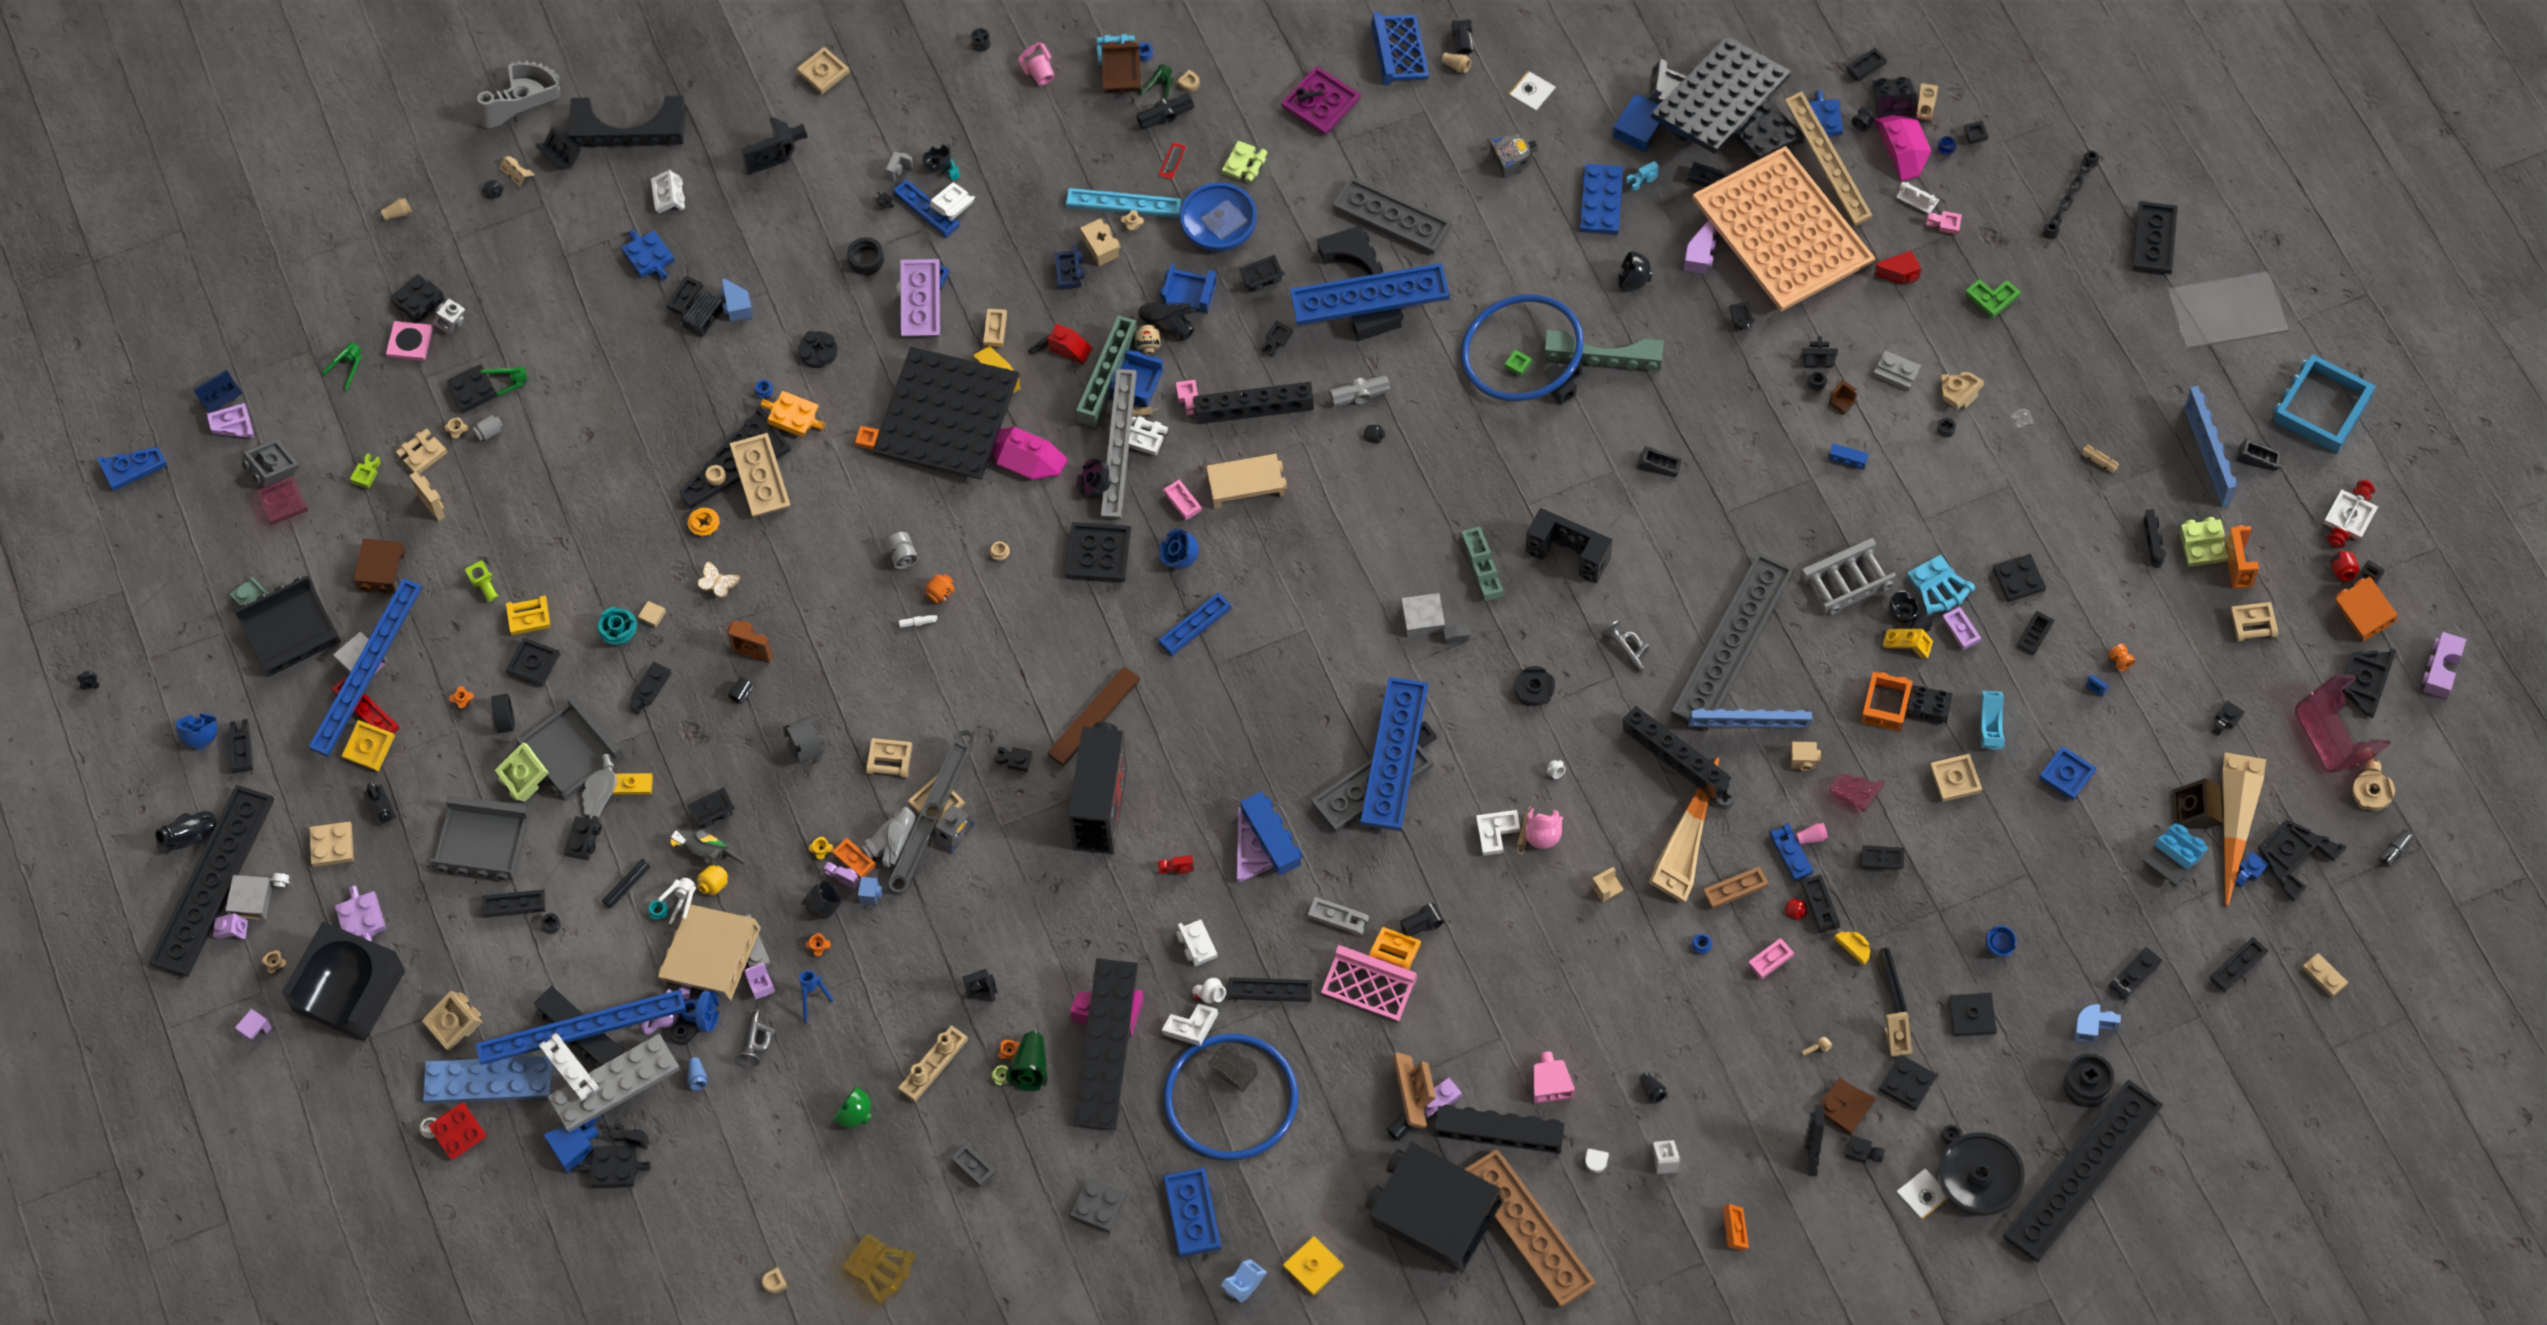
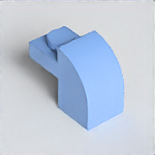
(2092, 1019)
(1244, 1280)

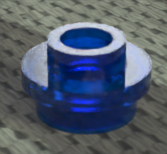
(1947, 141)

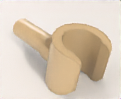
(1823, 1043)

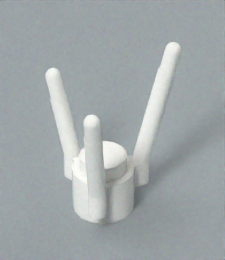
(684, 889)

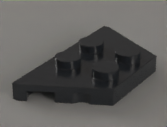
(2371, 675)

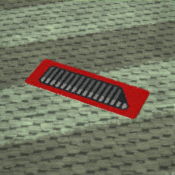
(1172, 160)

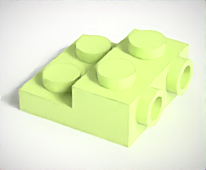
(2203, 542)
(521, 773)

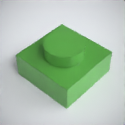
(1518, 363)

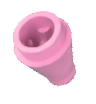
(1813, 834)

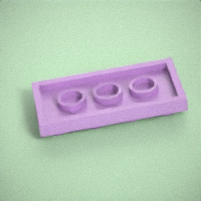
(920, 298)

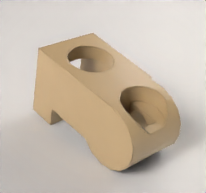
(1926, 102)

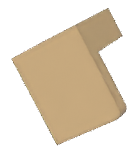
(1607, 885)

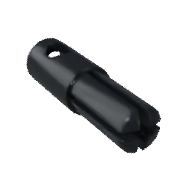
(1041, 344)

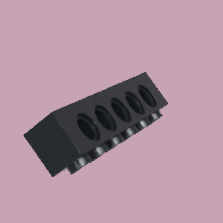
(1254, 402)
(1676, 753)

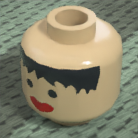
(1147, 339)

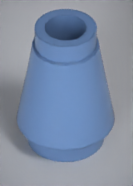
(696, 1075)

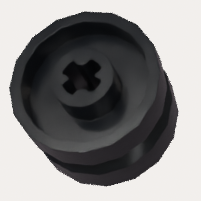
(2089, 1080)

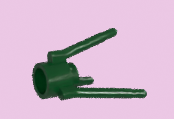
(1161, 76)

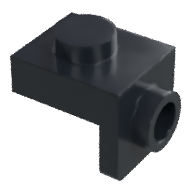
(1742, 315)

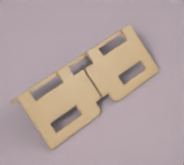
(514, 173)

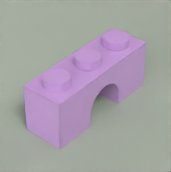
(2439, 679)

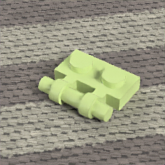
(1239, 160)

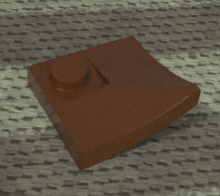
(1846, 1105)

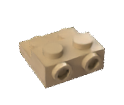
(452, 1019)

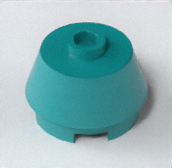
(617, 626)

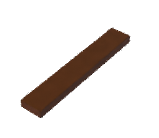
(1096, 712)

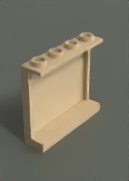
(710, 951)

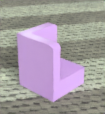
(252, 1024)

